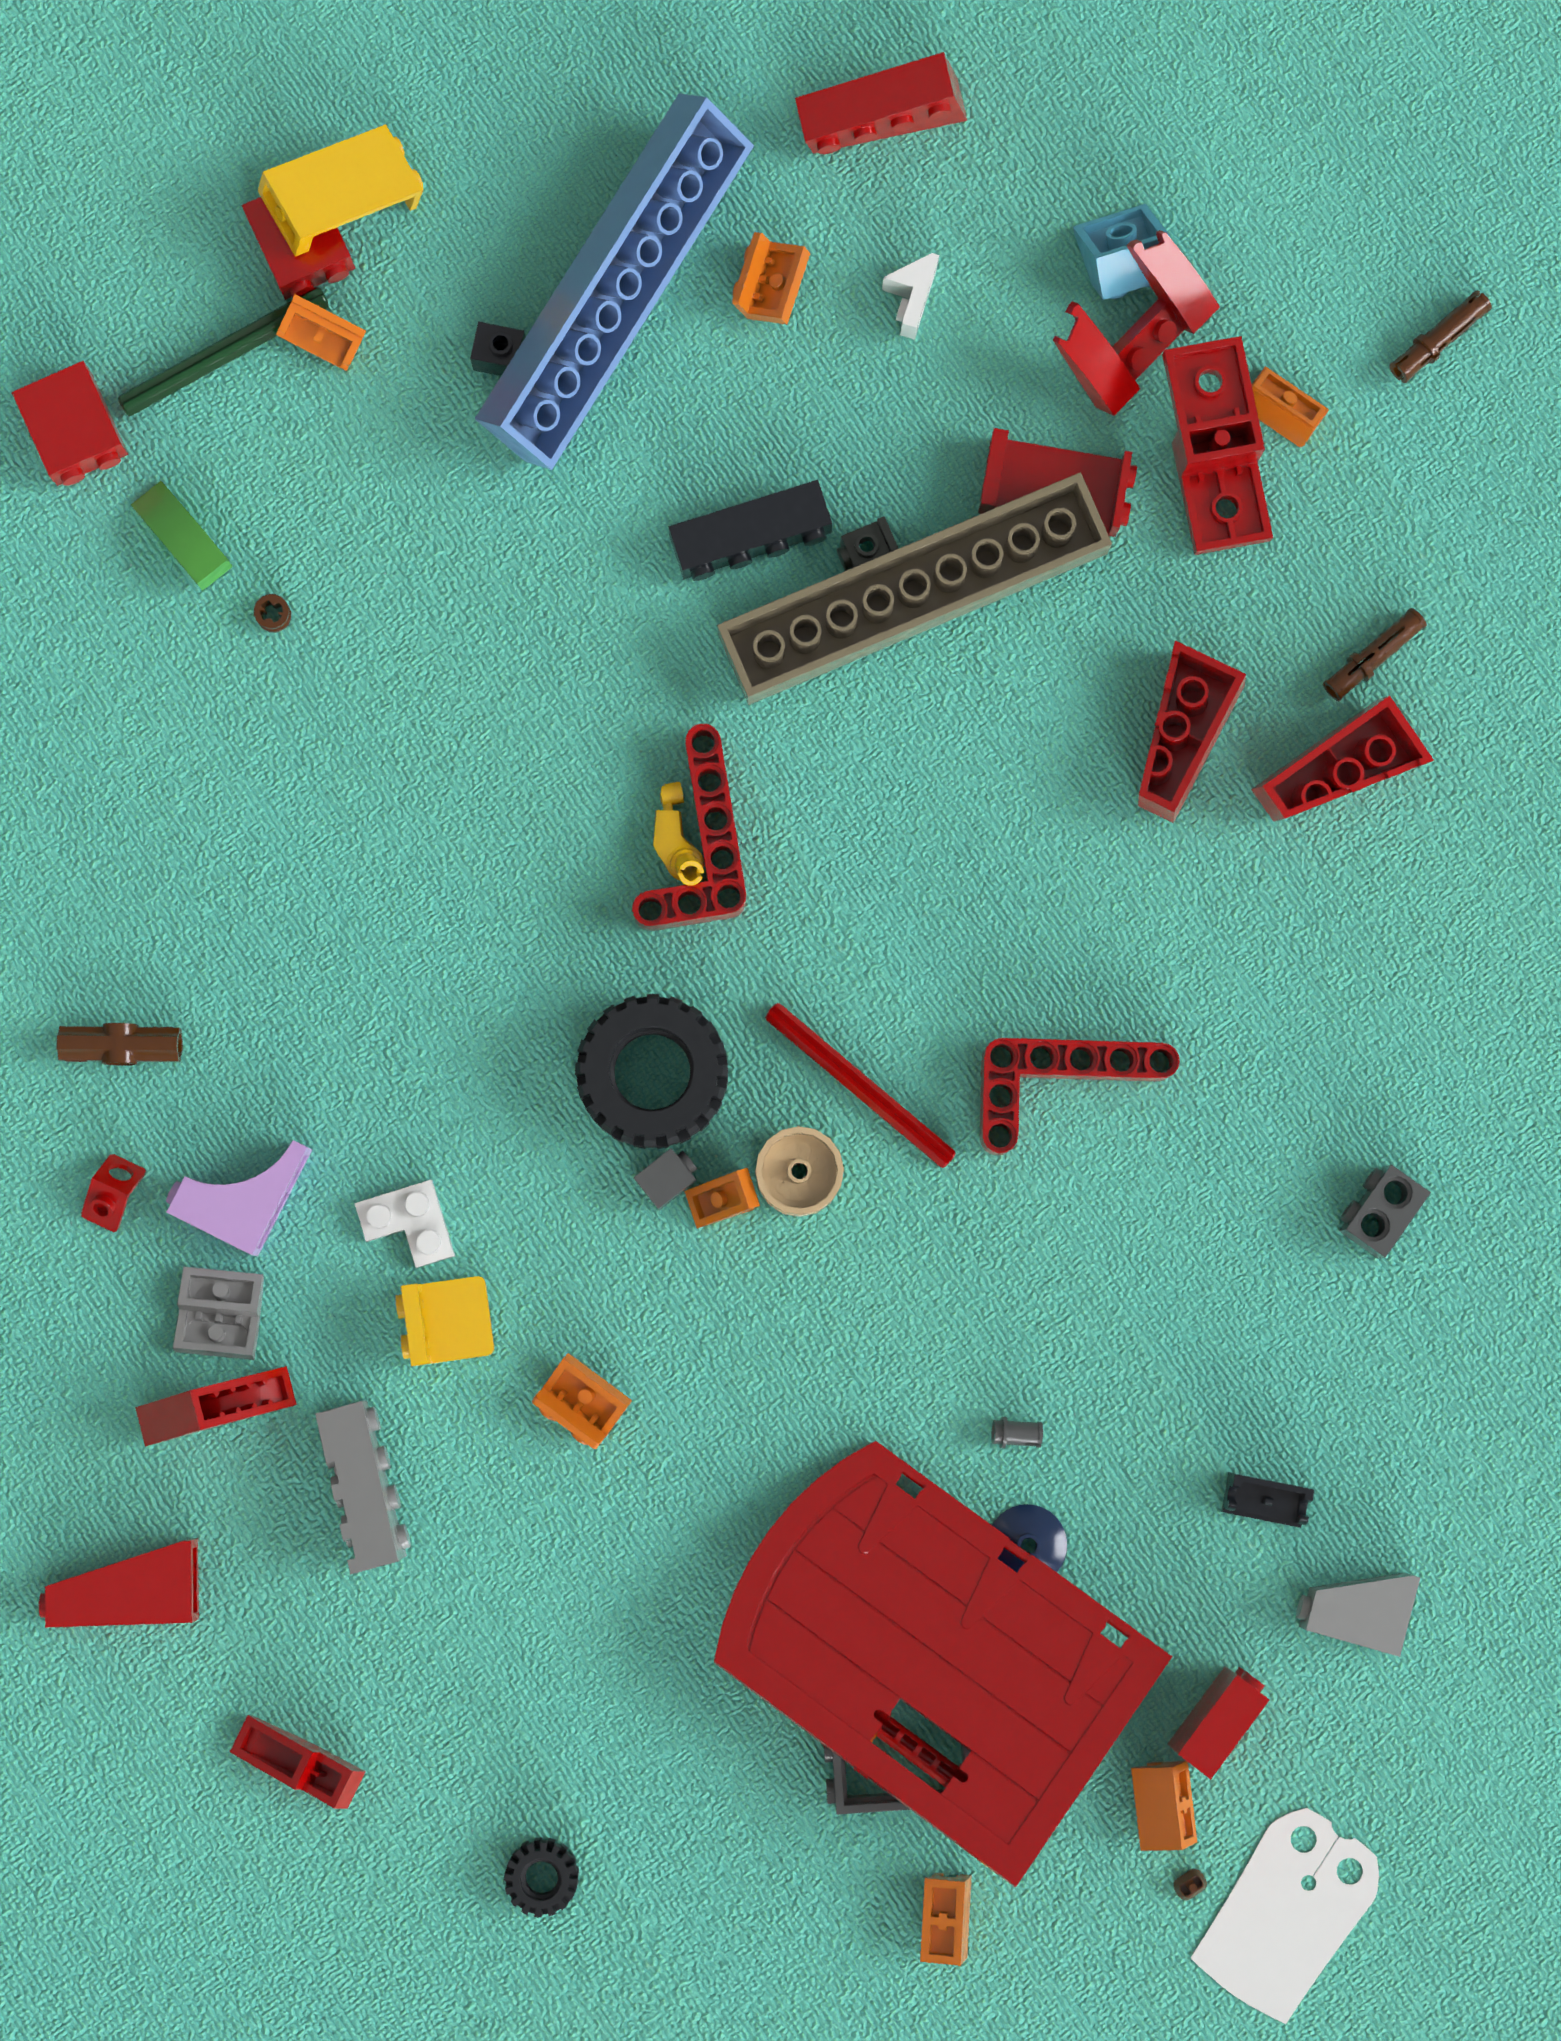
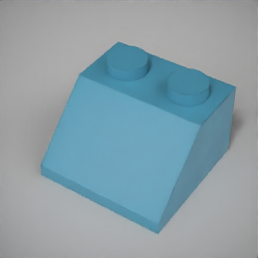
(1105, 252)

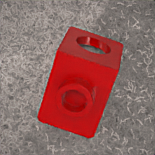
(109, 1196)

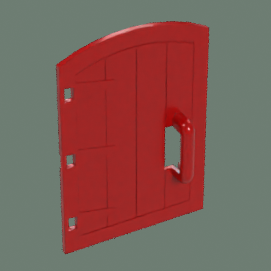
(905, 1600)

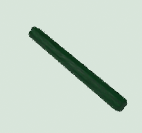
(210, 358)

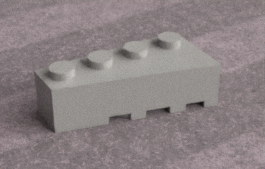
(362, 1486)

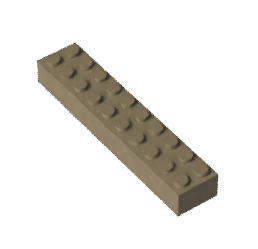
(914, 588)

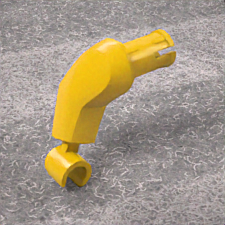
(675, 851)

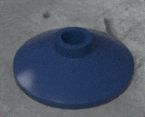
(1034, 1523)

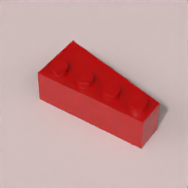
(882, 105)
(1190, 718)

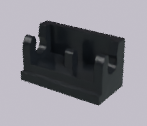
(1266, 1500)

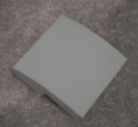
(218, 1313)

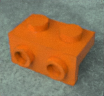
(769, 279)
(581, 1401)

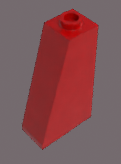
(135, 1591)

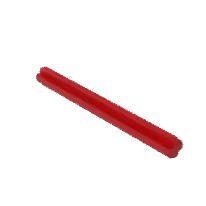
(860, 1085)

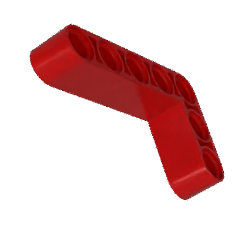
(712, 842)
(1059, 1068)

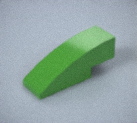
(182, 535)

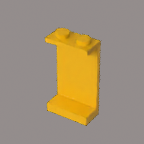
(338, 186)

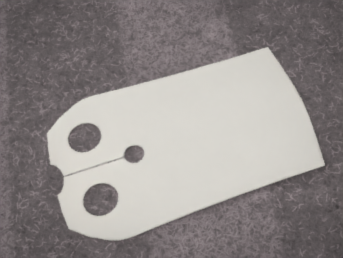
(1272, 1931)

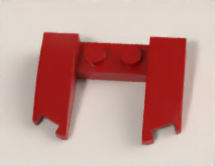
(1182, 304)

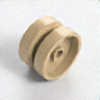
(822, 1177)

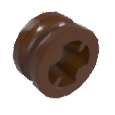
(277, 602)

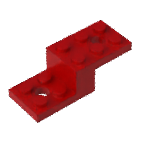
(1217, 445)

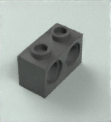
(1391, 1217)

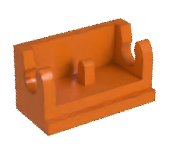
(320, 332)
(1164, 1806)
(945, 1919)

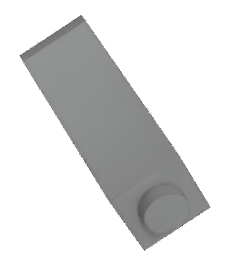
(1362, 1611)

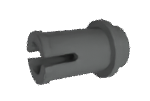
(1016, 1433)

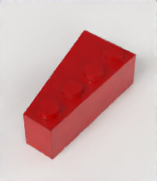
(1353, 756)

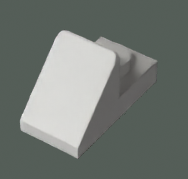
(915, 284)

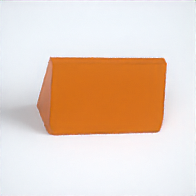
(1286, 407)

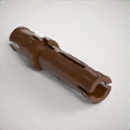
(1429, 346)
(1362, 664)

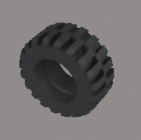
(652, 1017)

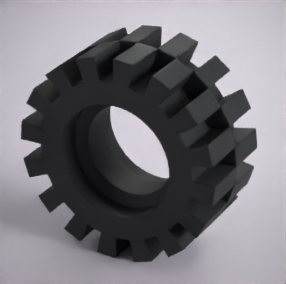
(527, 1898)

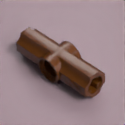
(119, 1044)

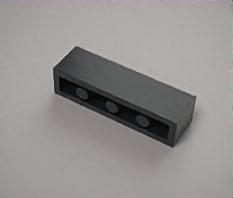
(751, 530)

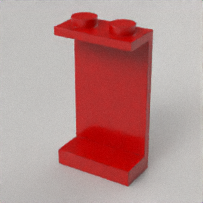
(1024, 467)

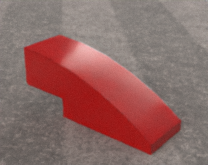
(297, 1762)

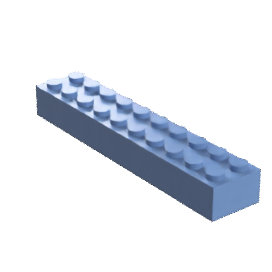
(615, 281)

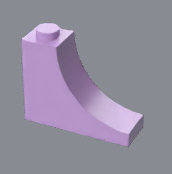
(242, 1210)

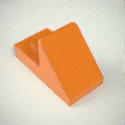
(722, 1198)

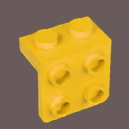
(445, 1320)

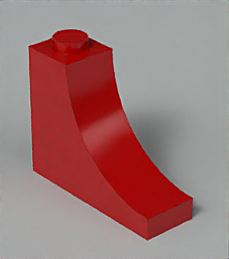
(215, 1405)

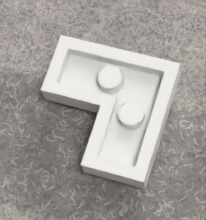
(413, 1211)

